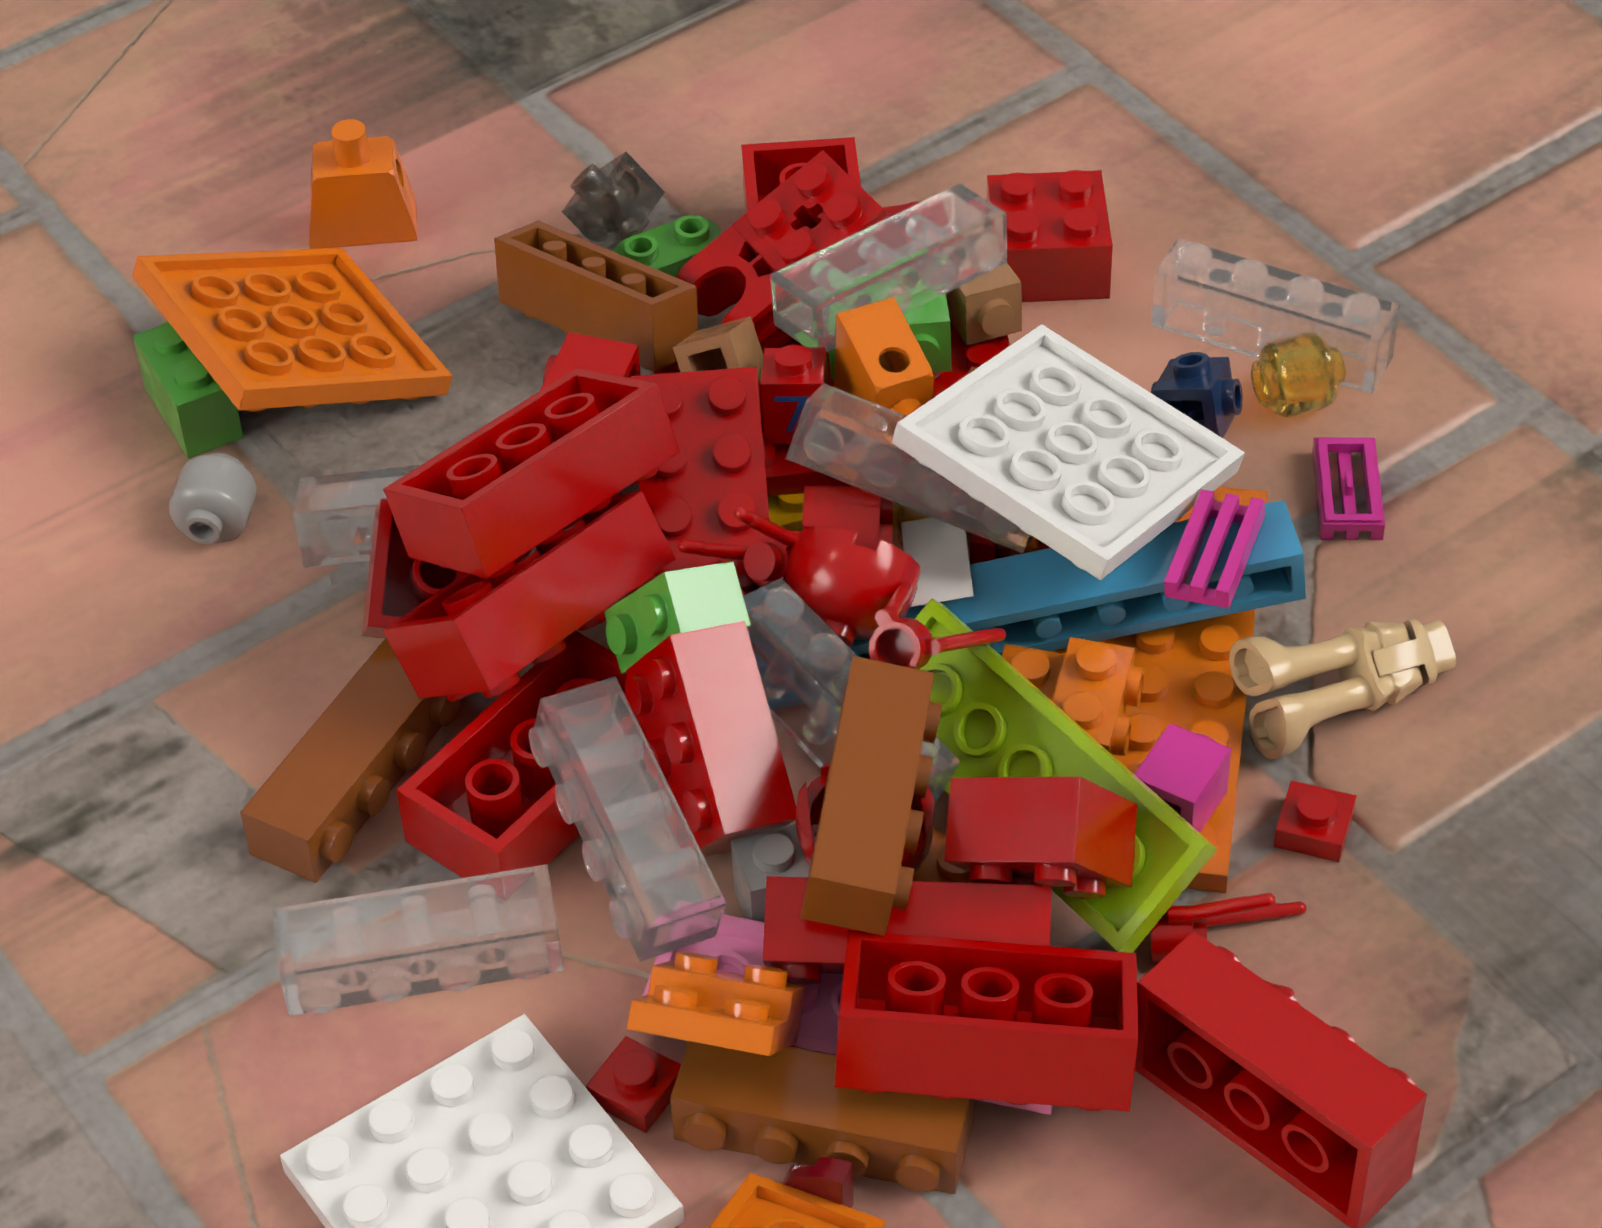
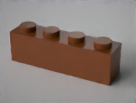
(594, 292)
(343, 768)
(869, 797)
(793, 1113)

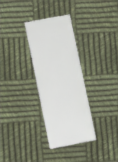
(942, 557)

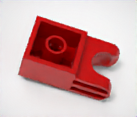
(792, 222)

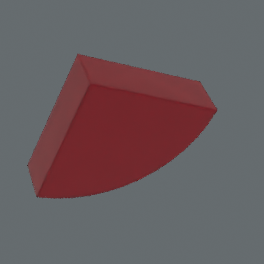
(828, 1179)

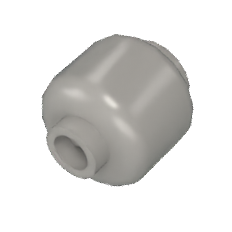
(214, 496)

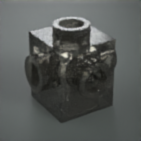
(612, 201)

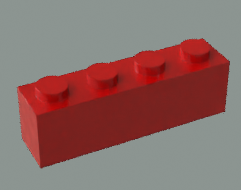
(933, 909)

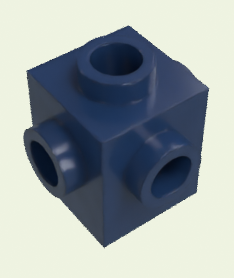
(1201, 390)

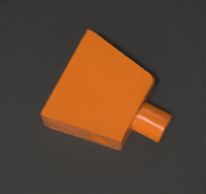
(359, 191)
(881, 358)

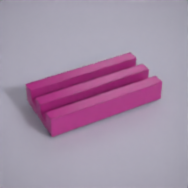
(1225, 513)
(1349, 520)

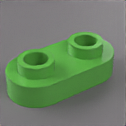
(671, 244)

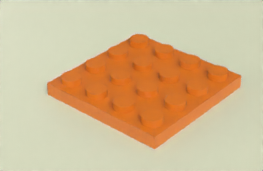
(291, 328)

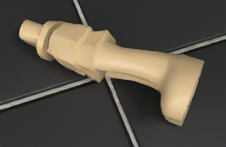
(1374, 665)

